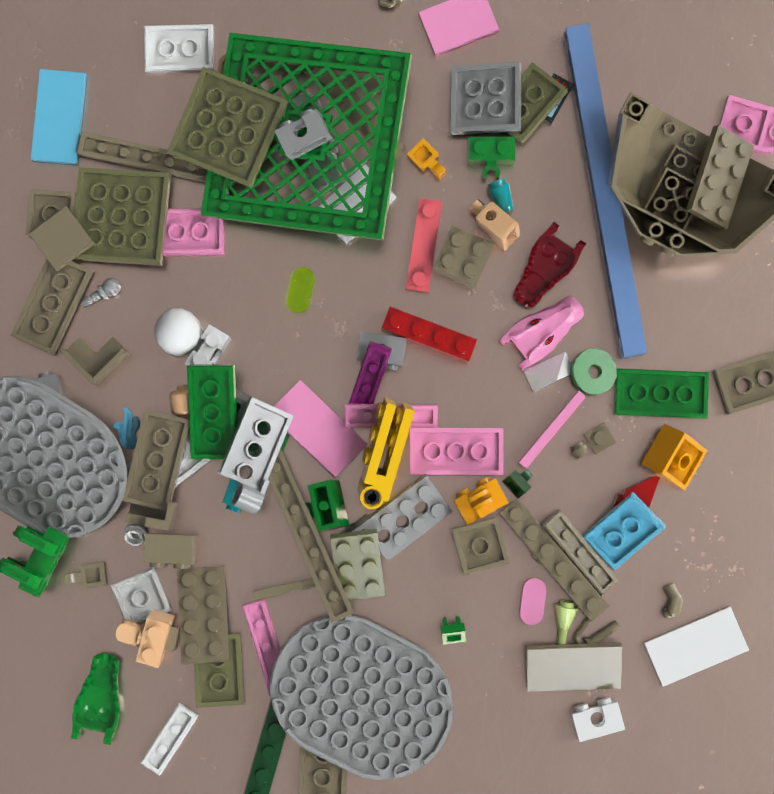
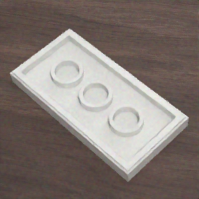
(696, 646)

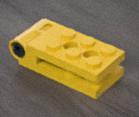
(379, 481)

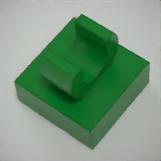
(454, 632)

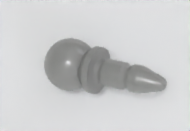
(110, 287)

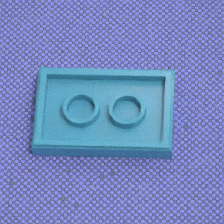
(623, 531)

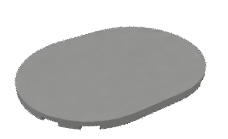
(56, 461)
(361, 697)

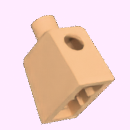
(502, 229)

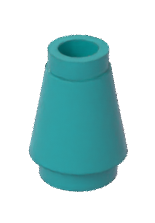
(501, 194)

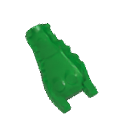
(98, 701)

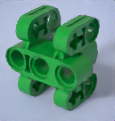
(38, 570)

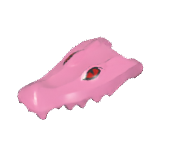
(541, 332)

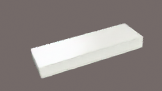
(169, 739)

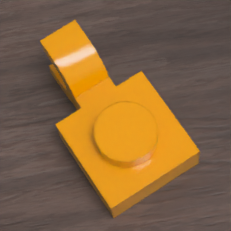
(425, 157)

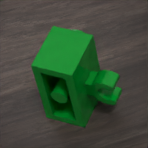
(490, 152)
(327, 505)

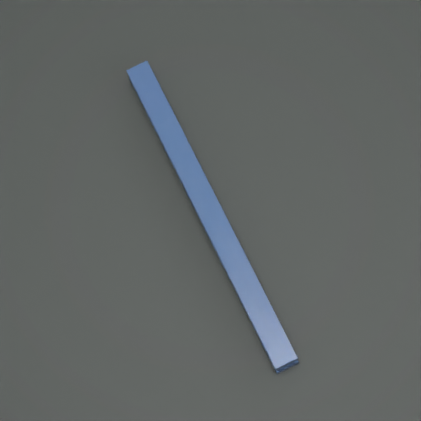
(607, 208)

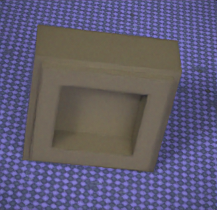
(173, 638)

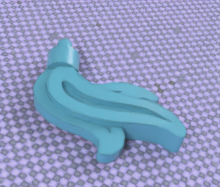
(128, 429)

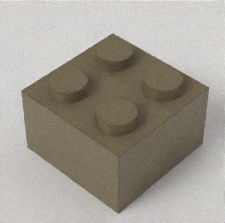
(463, 257)
(170, 549)

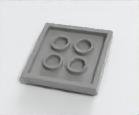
(486, 98)

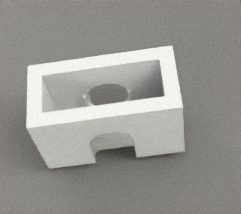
(211, 341)
(610, 722)

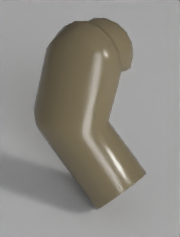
(675, 603)

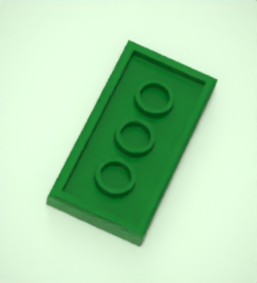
(661, 393)
(211, 409)

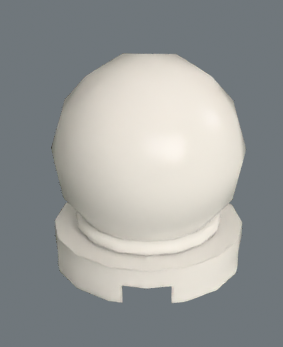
(178, 332)

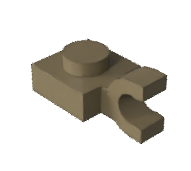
(90, 575)

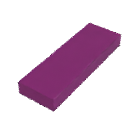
(370, 374)

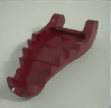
(547, 265)

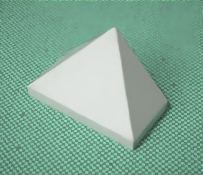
(548, 371)

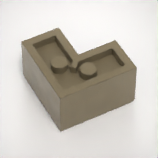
(94, 365)
(153, 517)

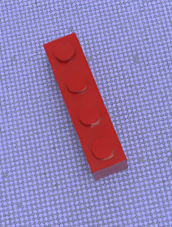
(429, 335)

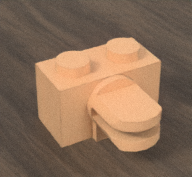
(149, 637)

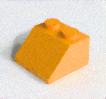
(674, 456)

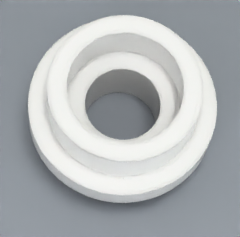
(135, 534)

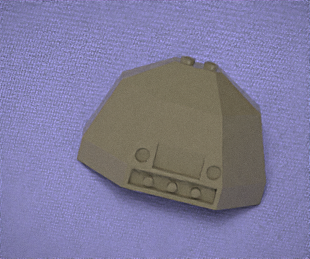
(654, 177)

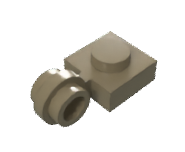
(597, 439)

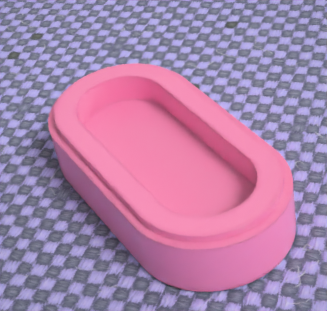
(532, 601)

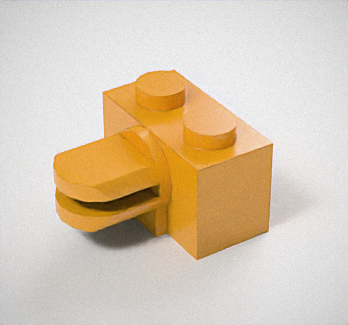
(480, 501)

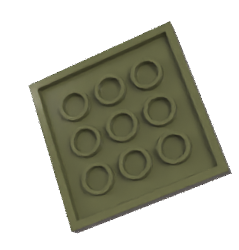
(227, 127)
(123, 214)

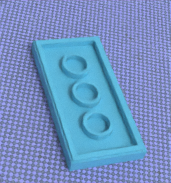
(58, 116)

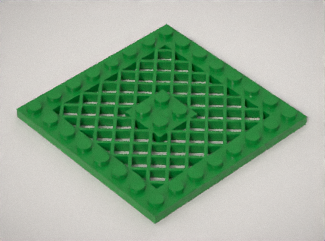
(329, 57)

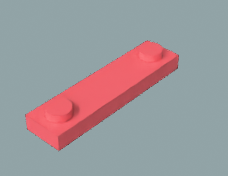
(423, 245)

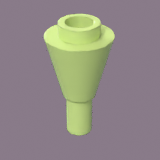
(565, 614)

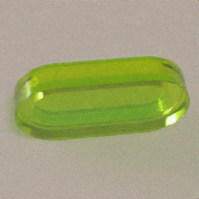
(300, 290)

